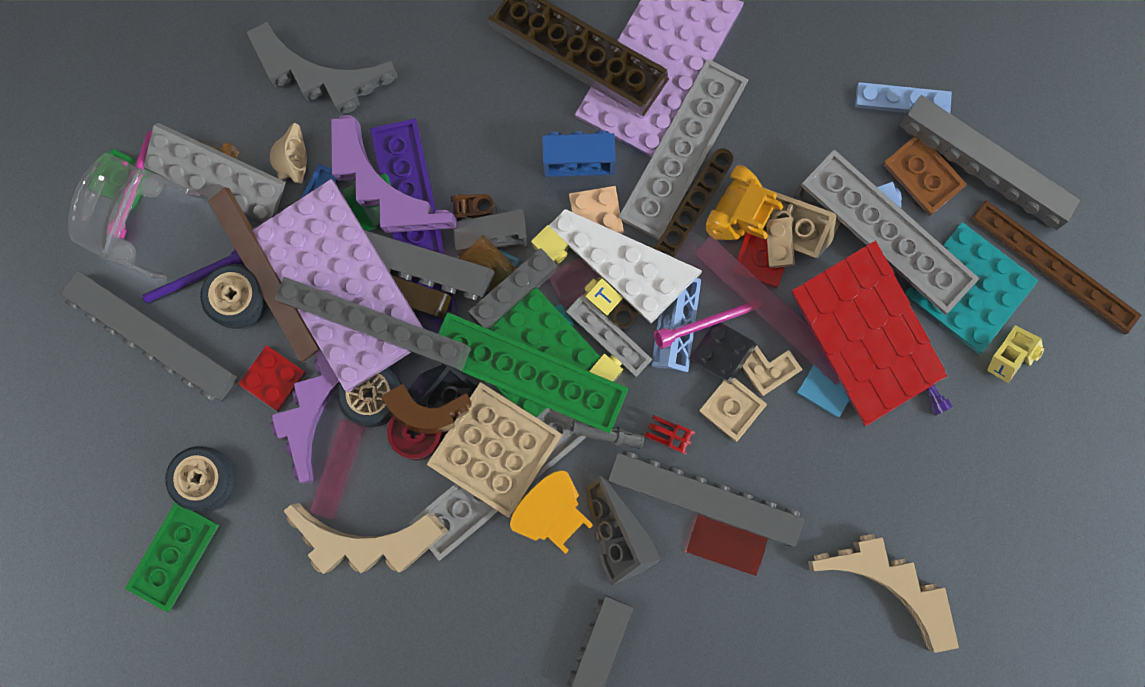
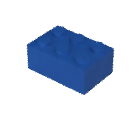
(579, 154)

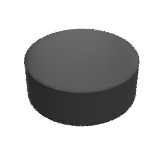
(802, 195)

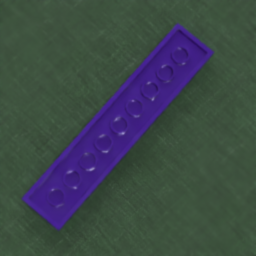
(403, 160)

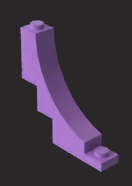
(397, 210)

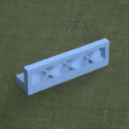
(674, 318)

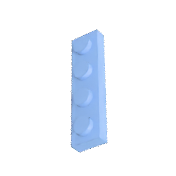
(897, 97)

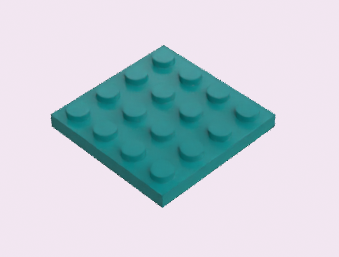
(990, 300)

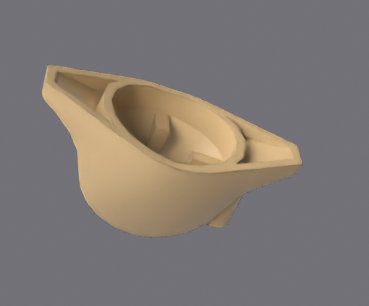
(289, 155)

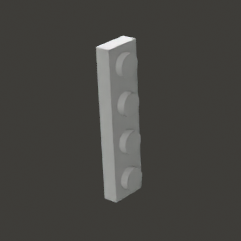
(608, 335)

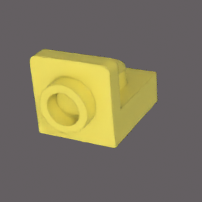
(1028, 342)

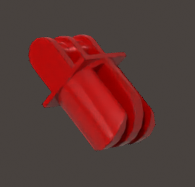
(670, 434)

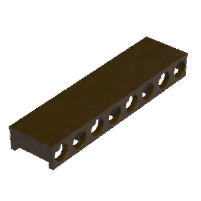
(581, 51)

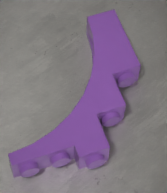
(300, 423)

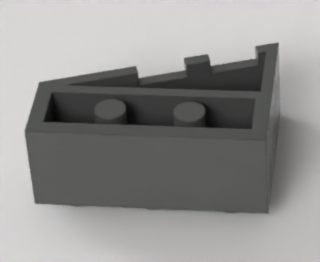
(503, 230)

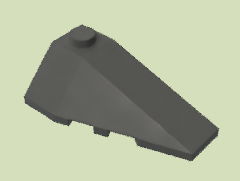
(623, 540)

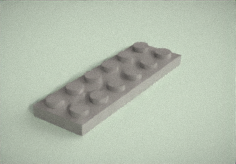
(211, 170)

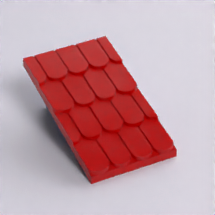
(869, 333)

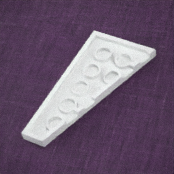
(636, 271)

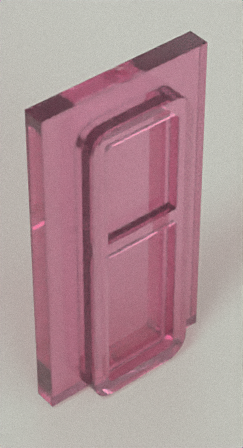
(571, 280)

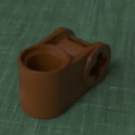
(470, 206)

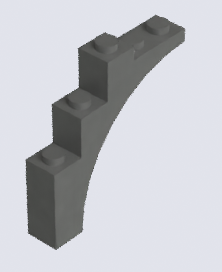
(315, 80)

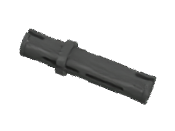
(617, 436)

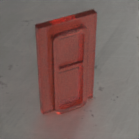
(727, 545)

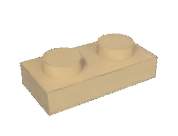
(780, 242)

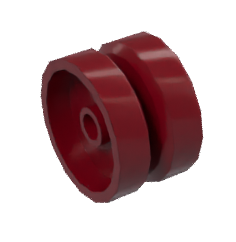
(412, 448)

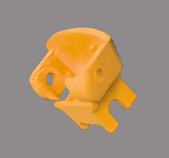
(742, 208)
(550, 511)

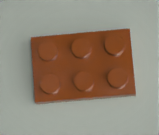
(924, 175)

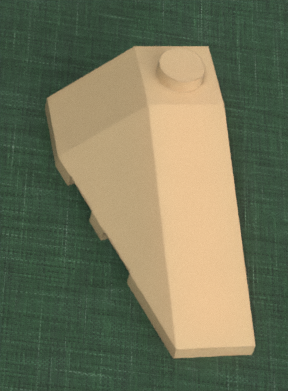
(811, 226)

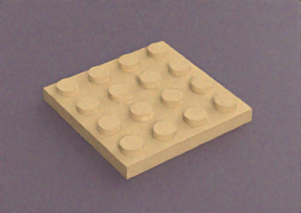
(495, 450)

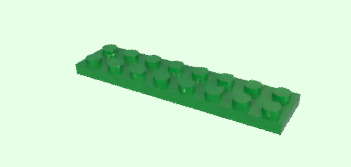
(537, 375)

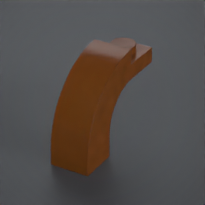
(424, 419)

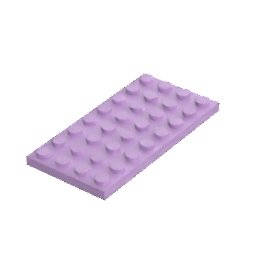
(680, 39)
(328, 250)

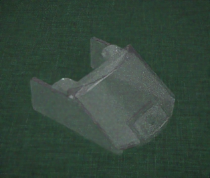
(104, 203)

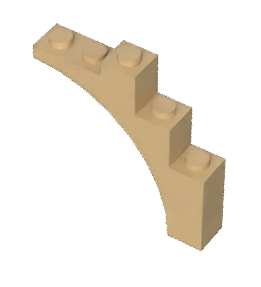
(364, 551)
(927, 606)

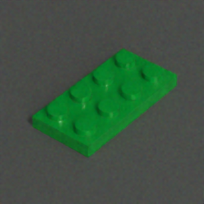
(172, 557)

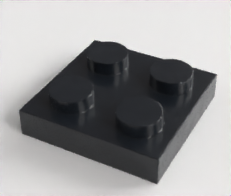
(723, 352)

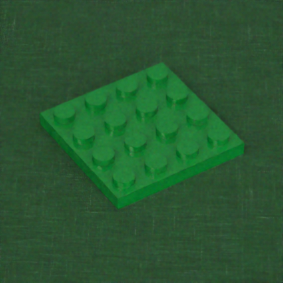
(544, 328)

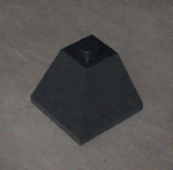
(440, 386)

